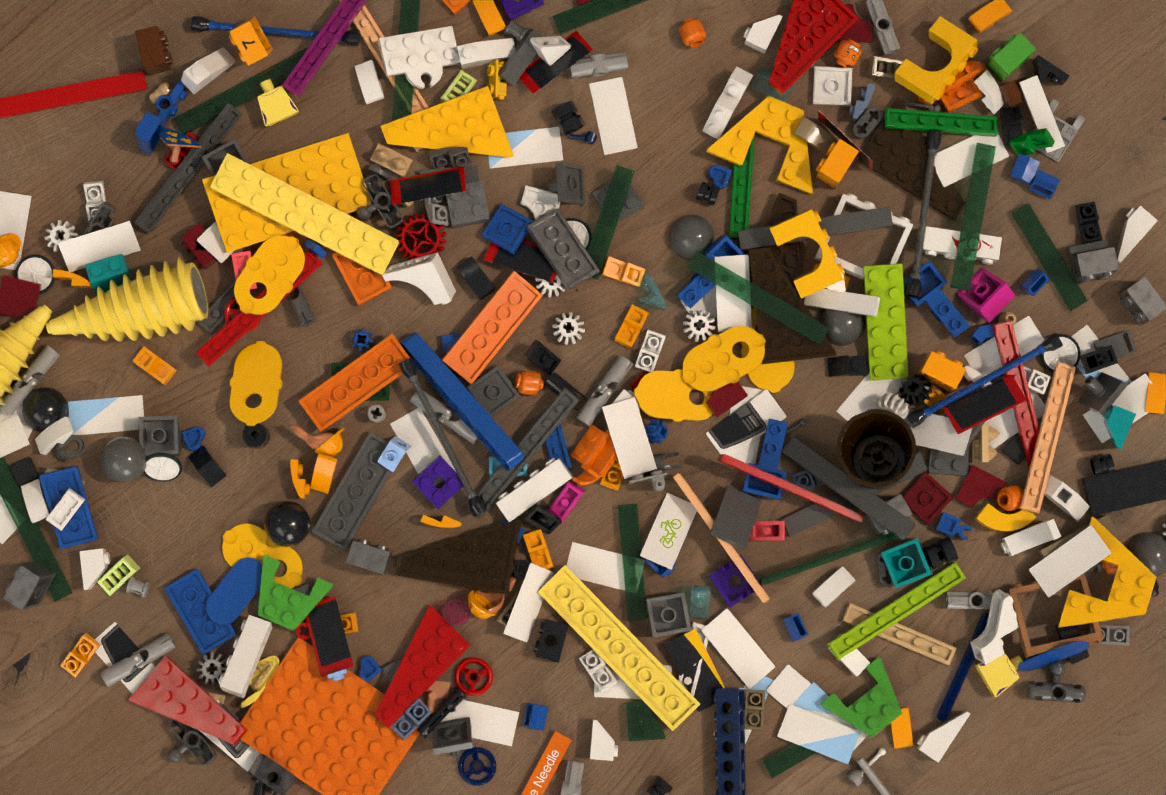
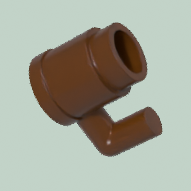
(1012, 93)

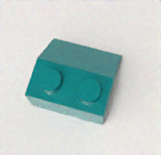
(108, 269)
(1118, 424)
(907, 563)

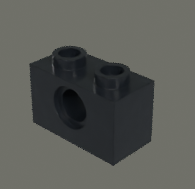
(553, 652)
(282, 777)

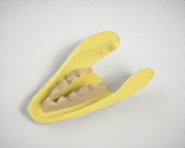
(261, 676)

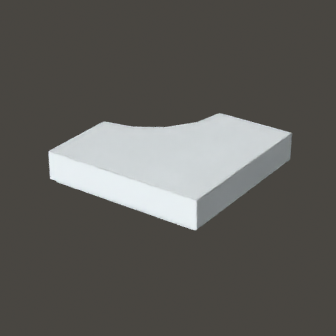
(539, 201)

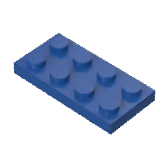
(81, 526)
(190, 601)

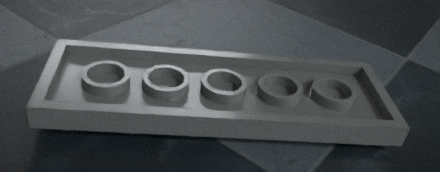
(354, 494)

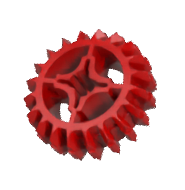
(425, 230)

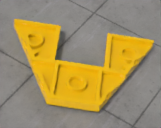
(778, 122)
(1128, 593)

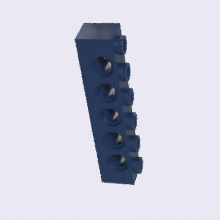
(736, 737)

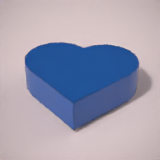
(719, 175)
(315, 248)
(193, 437)
(369, 669)

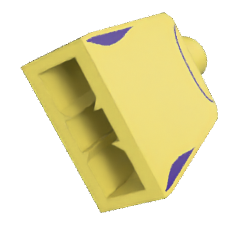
(275, 104)
(999, 673)

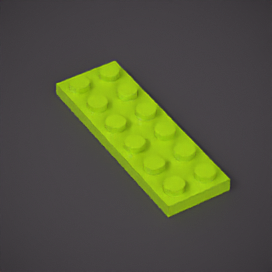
(888, 330)

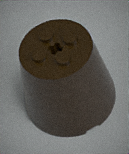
(872, 435)

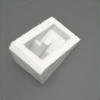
(550, 48)

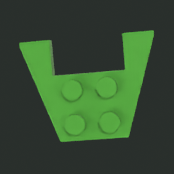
(285, 604)
(872, 710)

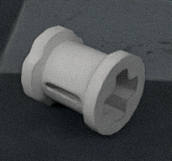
(374, 408)
(137, 587)

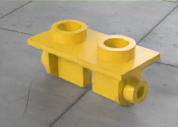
(496, 88)

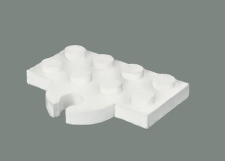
(419, 54)

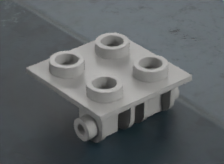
(656, 478)

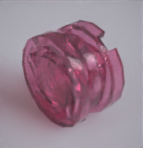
(456, 612)

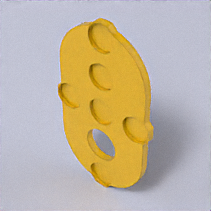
(274, 265)
(715, 365)
(256, 372)
(772, 375)
(667, 397)
(252, 542)

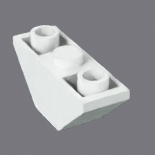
(1065, 498)

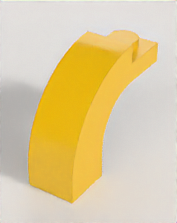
(997, 521)

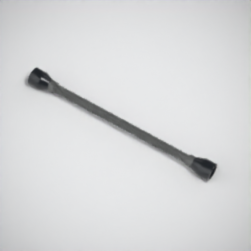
(933, 142)
(409, 370)

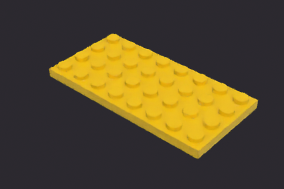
(321, 170)

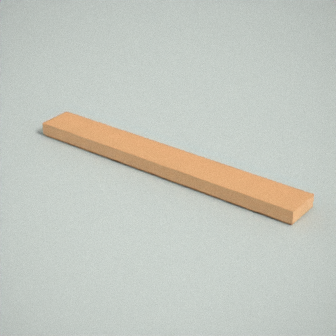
(371, 33)
(1047, 437)
(728, 547)

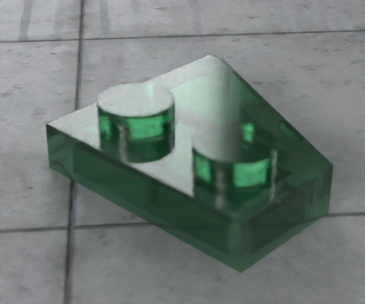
(642, 723)

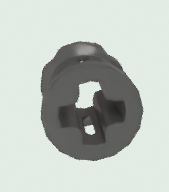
(516, 30)

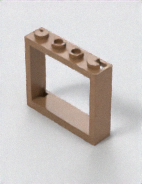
(1030, 652)

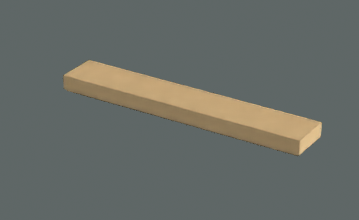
(905, 636)

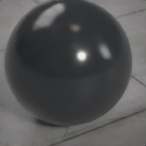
(44, 408)
(287, 524)

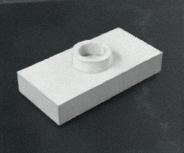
(65, 509)

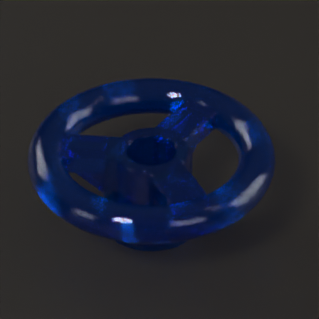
(465, 775)

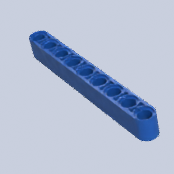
(462, 401)

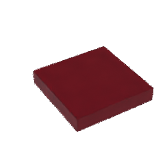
(18, 296)
(926, 498)

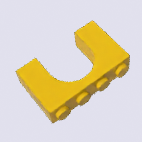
(931, 84)
(807, 225)

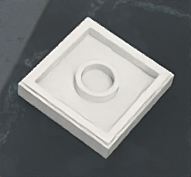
(832, 86)

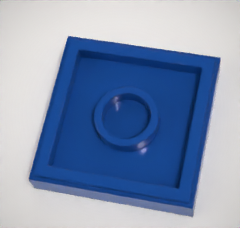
(506, 229)

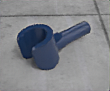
(590, 138)

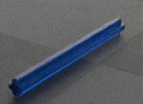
(961, 673)

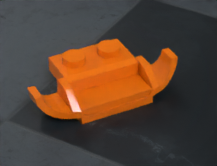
(963, 88)
(596, 455)

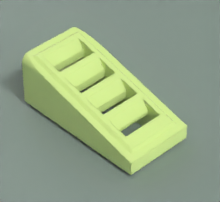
(464, 76)
(131, 565)

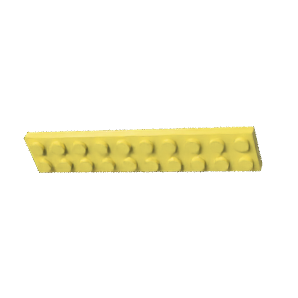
(304, 214)
(619, 648)

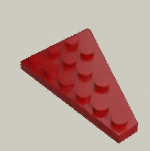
(808, 35)

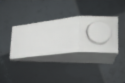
(485, 52)
(207, 69)
(1133, 230)
(938, 740)

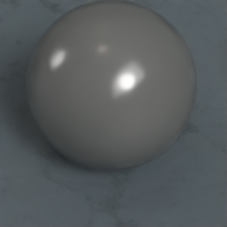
(690, 235)
(844, 326)
(123, 459)
(1150, 550)

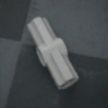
(887, 36)
(599, 65)
(962, 600)
(572, 783)

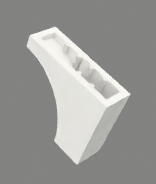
(425, 273)
(1030, 537)

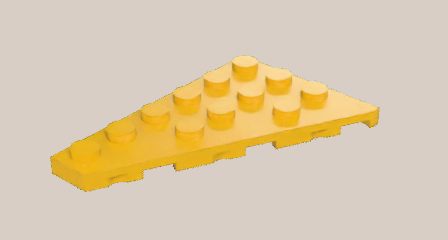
(459, 122)

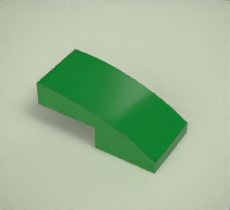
(1030, 141)

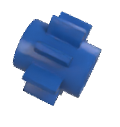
(356, 339)
(656, 431)

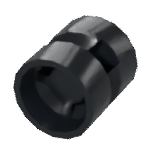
(568, 119)
(256, 436)
(947, 552)

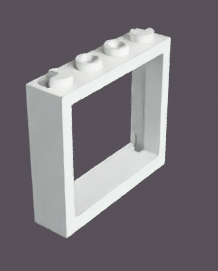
(901, 221)

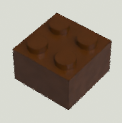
(153, 50)

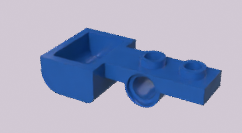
(151, 125)
(698, 285)
(937, 301)
(768, 461)

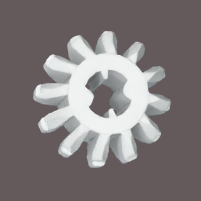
(54, 234)
(547, 287)
(703, 330)
(562, 332)
(893, 404)

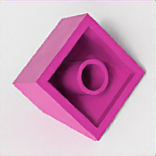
(986, 295)

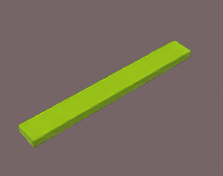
(896, 611)

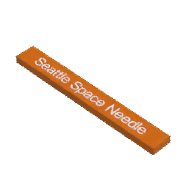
(547, 765)

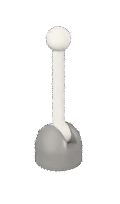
(856, 776)

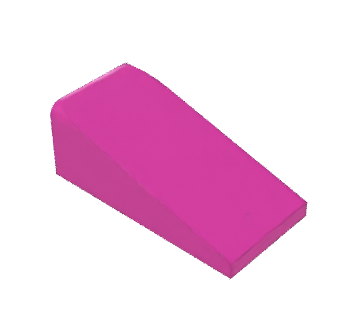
(567, 499)

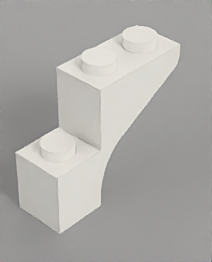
(727, 102)
(1000, 622)

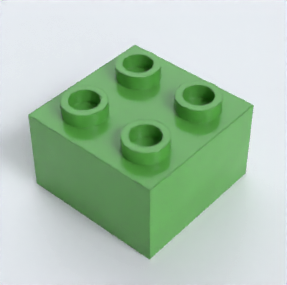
(1014, 53)

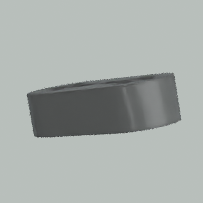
(870, 125)
(881, 571)

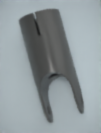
(302, 309)
(661, 465)

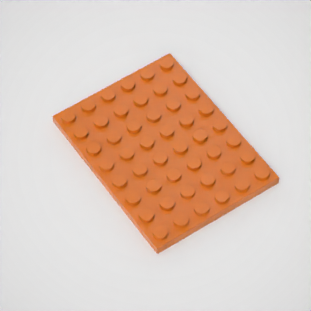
(324, 728)

